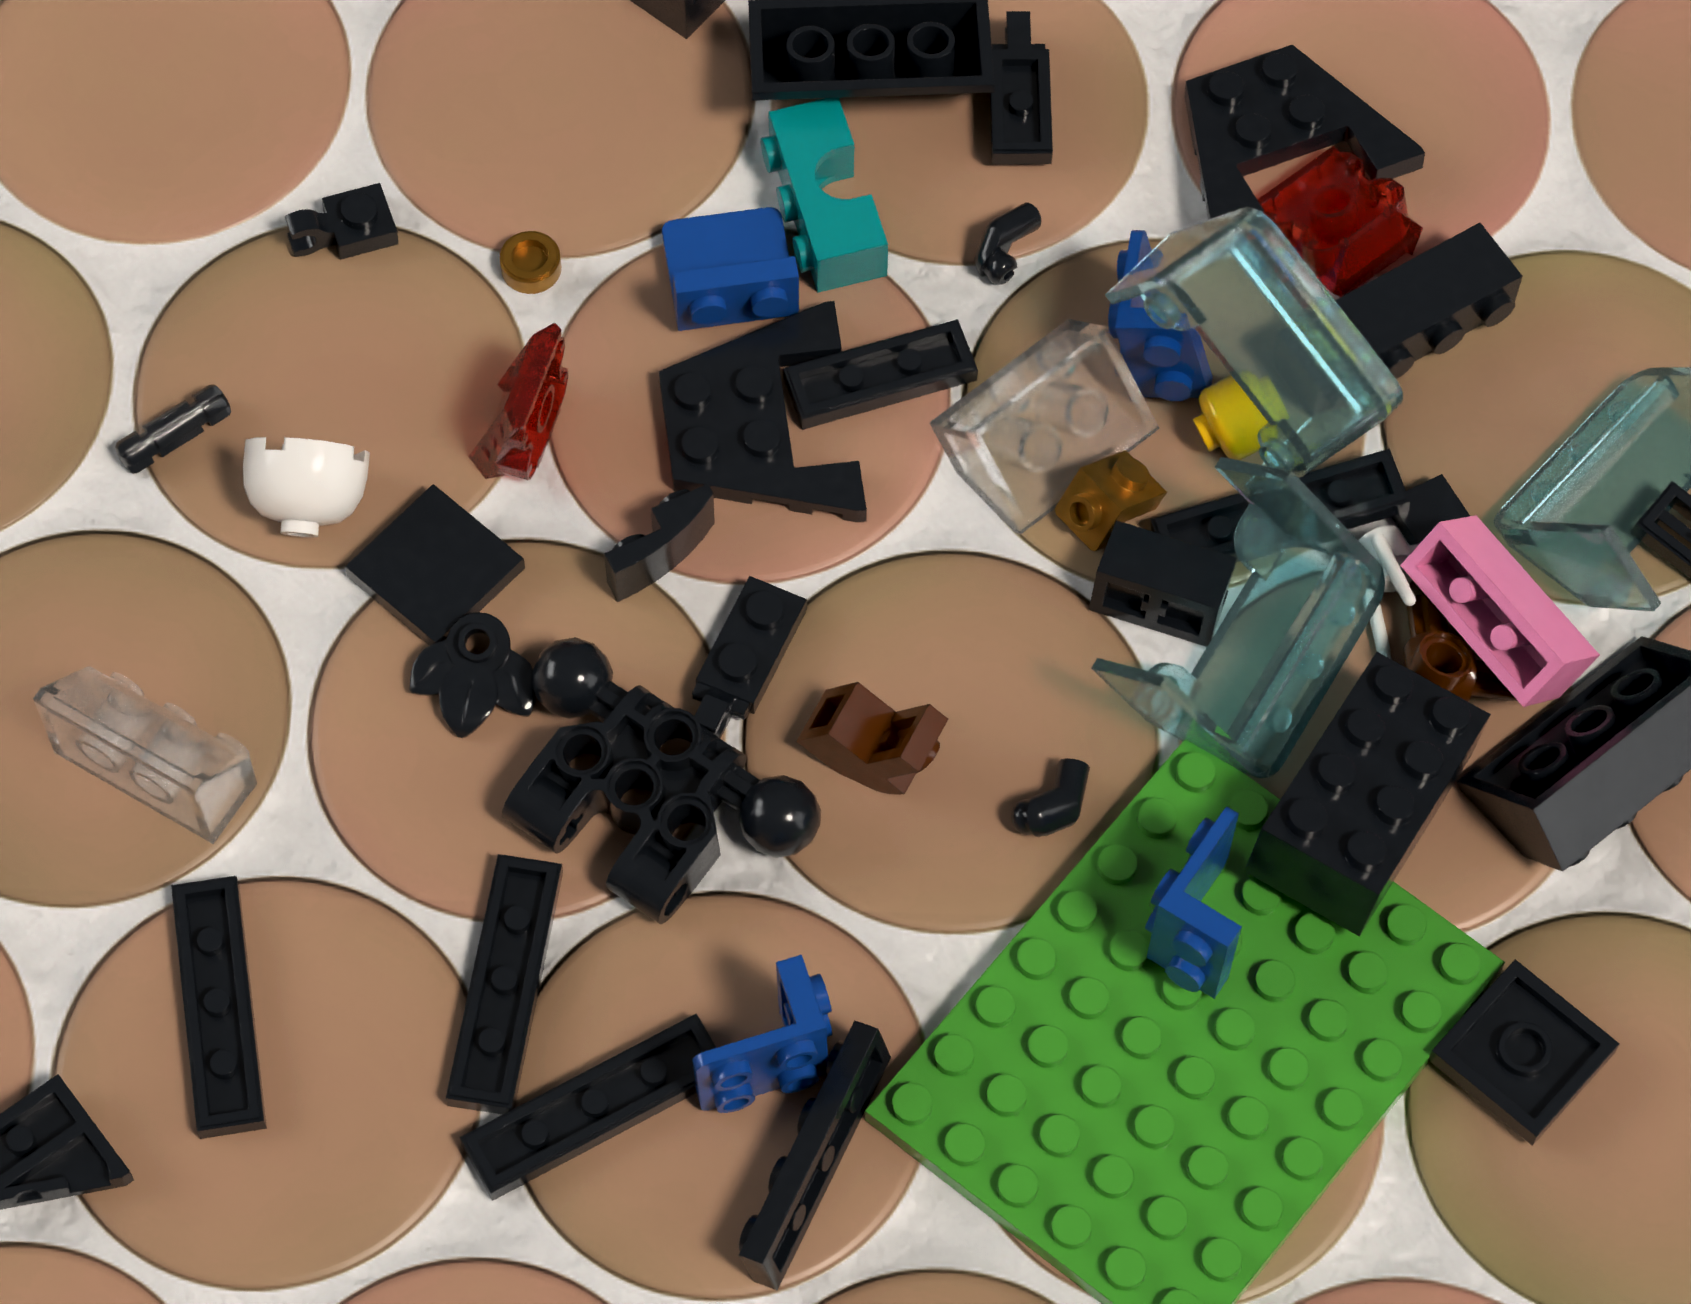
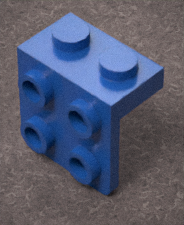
(730, 268)
(1161, 360)
(1187, 935)
(774, 1060)

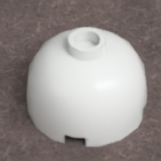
(304, 482)

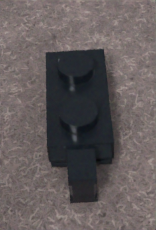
(1021, 97)
(746, 653)

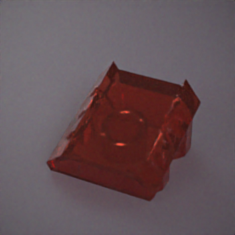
(1342, 220)
(527, 409)

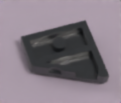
(54, 1150)

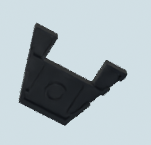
(1277, 112)
(732, 424)

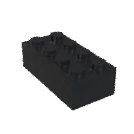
(1366, 793)

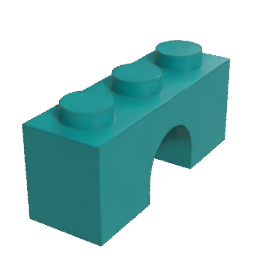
(837, 237)

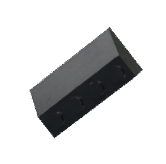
(869, 48)
(1591, 757)

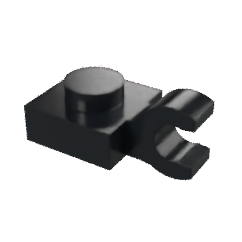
(351, 221)

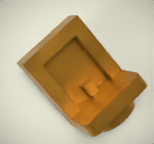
(1107, 492)

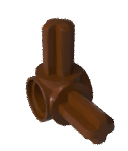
(1445, 657)

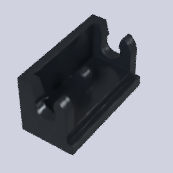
(1162, 583)

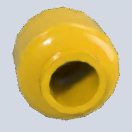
(1229, 419)

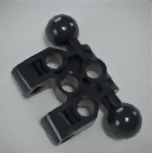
(655, 868)

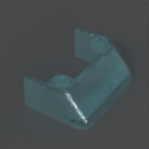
(1271, 331)
(1591, 492)
(1279, 640)

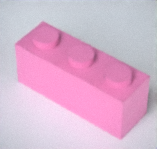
(1499, 610)

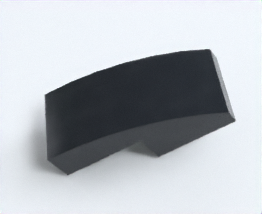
(677, 528)

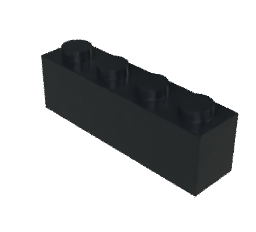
(1434, 299)

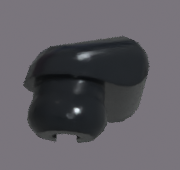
(1001, 232)
(1057, 807)

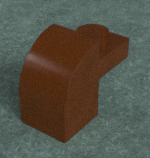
(870, 740)

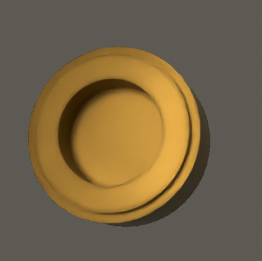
(530, 262)

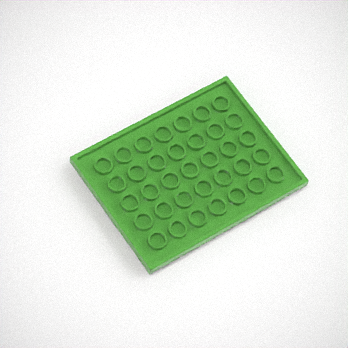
(1160, 1130)

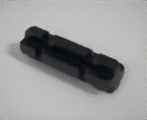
(173, 428)

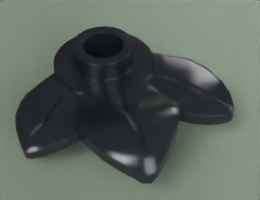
(470, 682)

